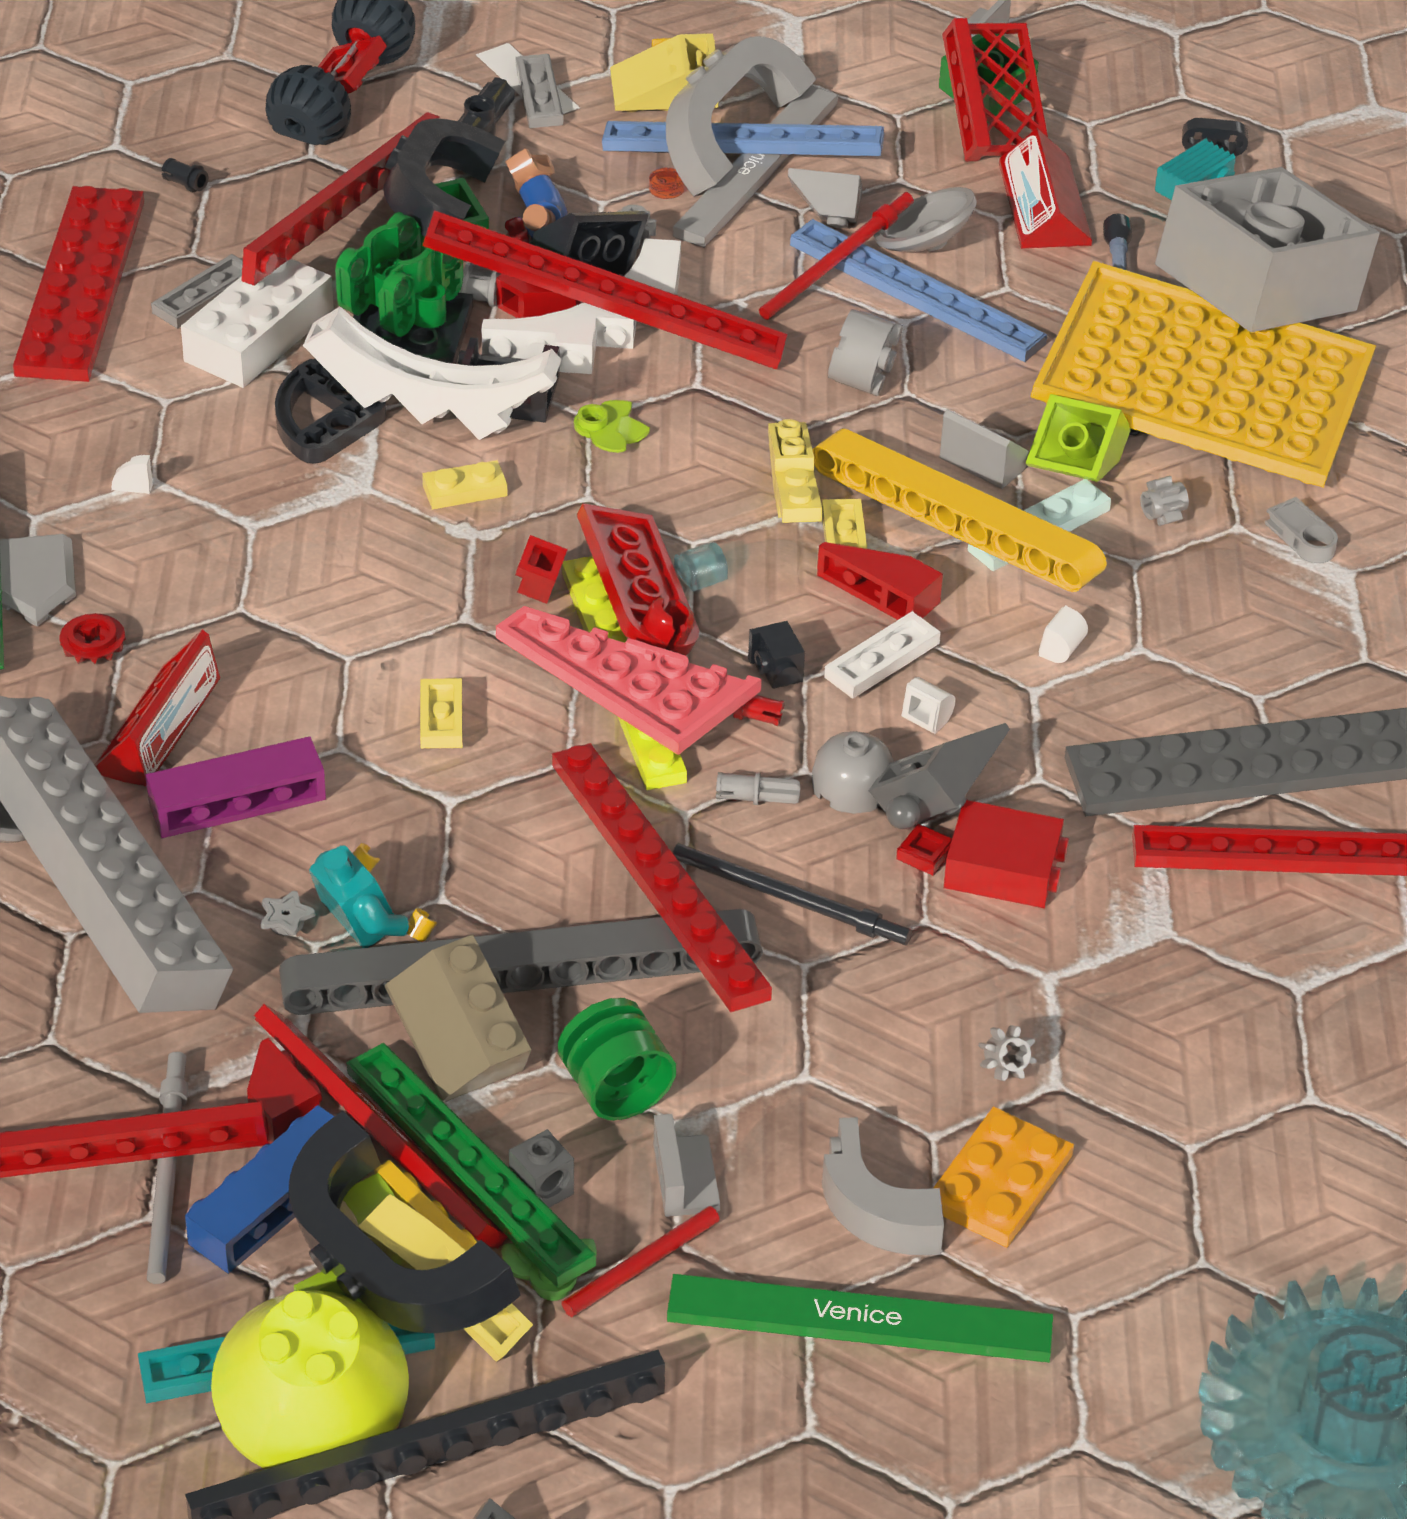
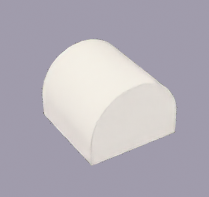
(1063, 635)
(927, 705)

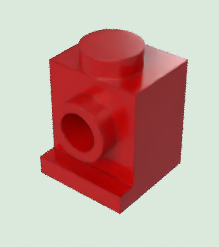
(539, 568)

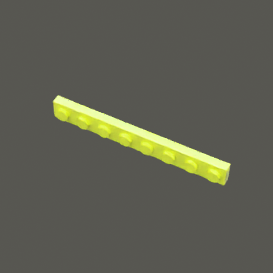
(655, 762)

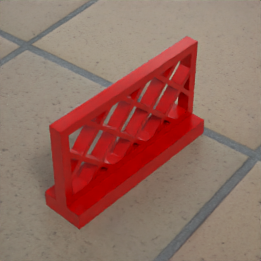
(968, 84)

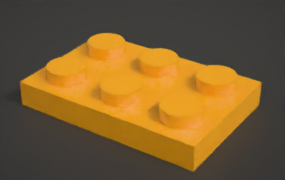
(1001, 1176)

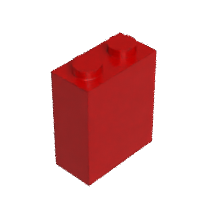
(1005, 854)

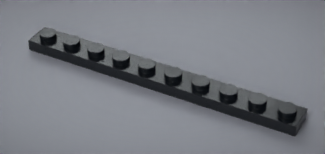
(432, 1441)

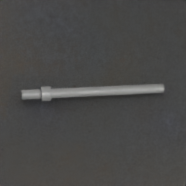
(172, 1097)

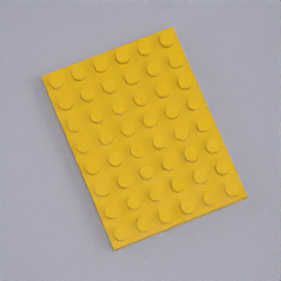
(1203, 378)

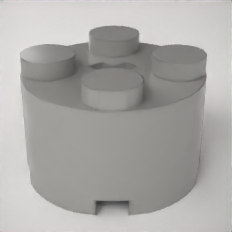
(865, 351)

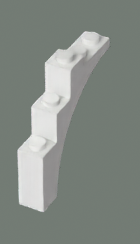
(584, 325)
(426, 387)

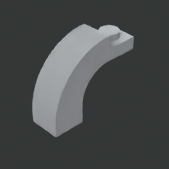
(874, 1211)

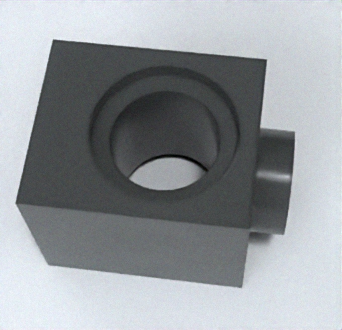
(544, 1167)

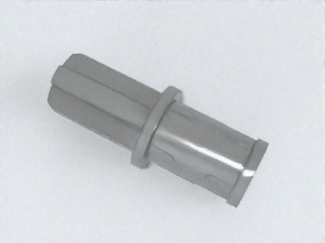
(757, 788)

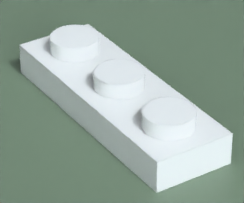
(882, 654)

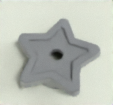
(286, 924)

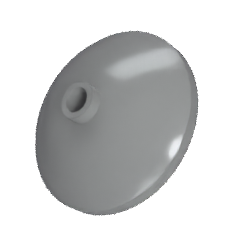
(929, 221)

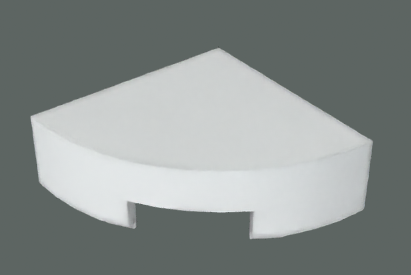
(134, 475)

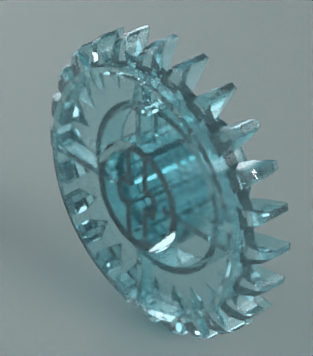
(1313, 1406)

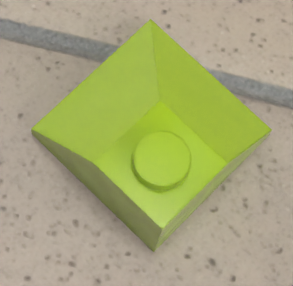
(1079, 438)

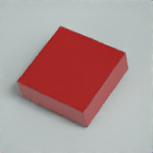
(924, 849)

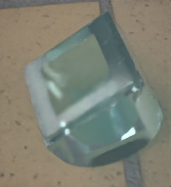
(702, 566)

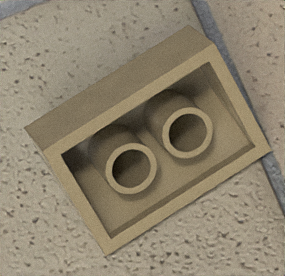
(459, 1019)

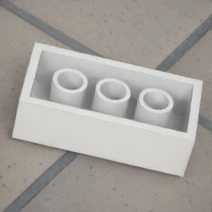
(256, 324)

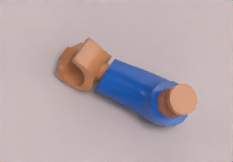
(537, 190)

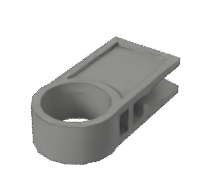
(1299, 524)

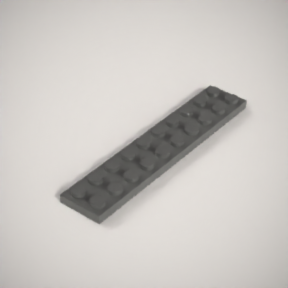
(1239, 762)

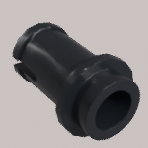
(192, 177)

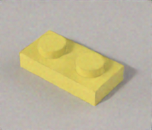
(464, 484)
(844, 522)
(441, 713)

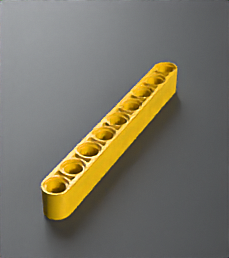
(959, 510)

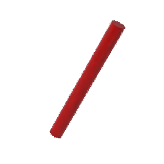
(640, 1261)

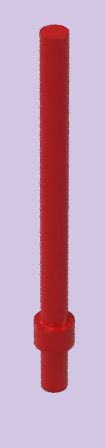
(881, 219)

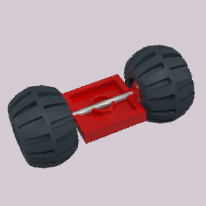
(313, 100)

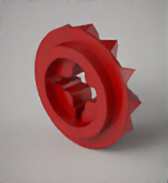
(86, 628)

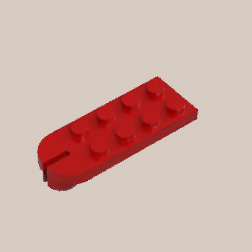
(639, 577)

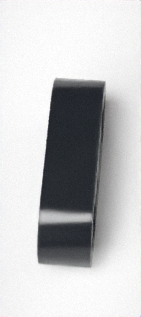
(1218, 132)

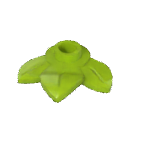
(610, 425)

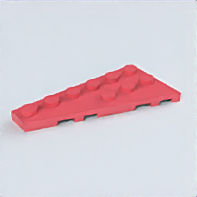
(632, 679)

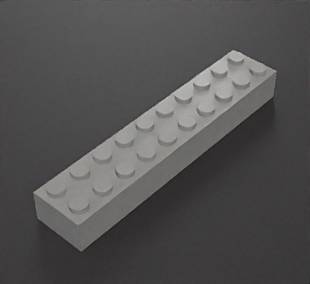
(104, 865)

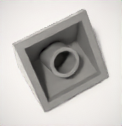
(980, 450)

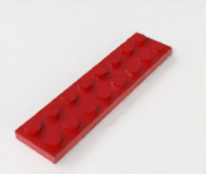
(79, 284)

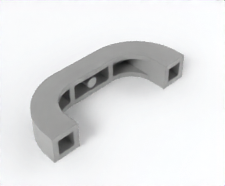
(688, 119)

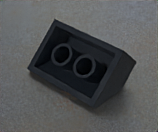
(595, 238)

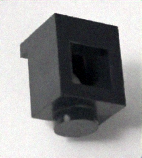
(777, 654)

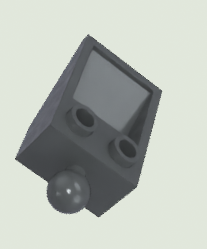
(935, 779)

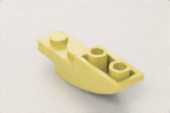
(793, 472)
(421, 1245)

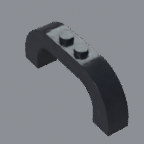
(432, 144)
(411, 1299)

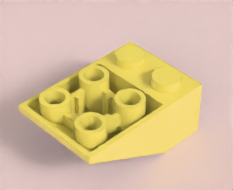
(658, 73)

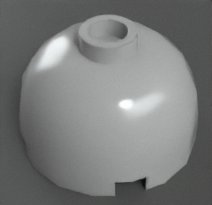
(847, 770)

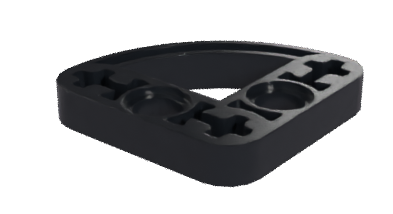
(319, 439)

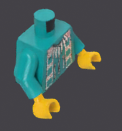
(357, 900)

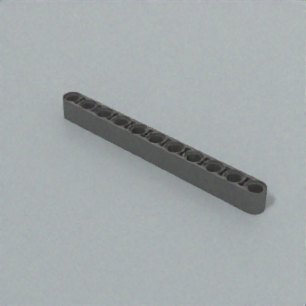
(516, 959)

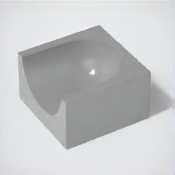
(1266, 248)

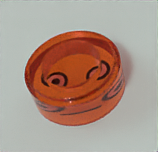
(665, 183)

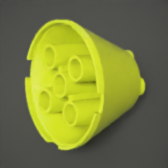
(308, 1377)

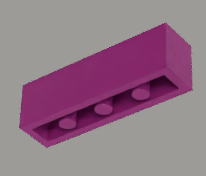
(236, 787)

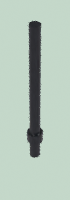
(866, 921)

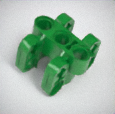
(398, 277)

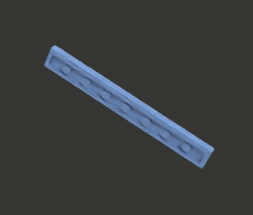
(754, 138)
(923, 292)

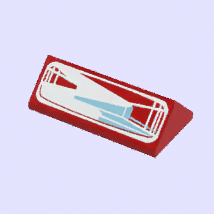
(1043, 194)
(162, 713)

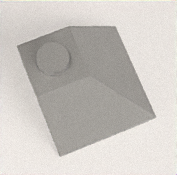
(829, 194)

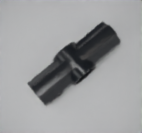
(488, 106)

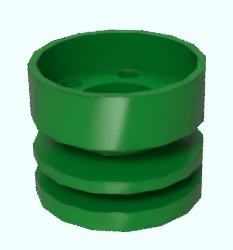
(616, 1059)

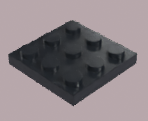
(434, 343)

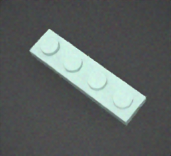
(1064, 509)

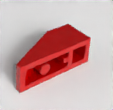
(881, 579)

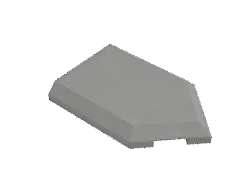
(37, 575)

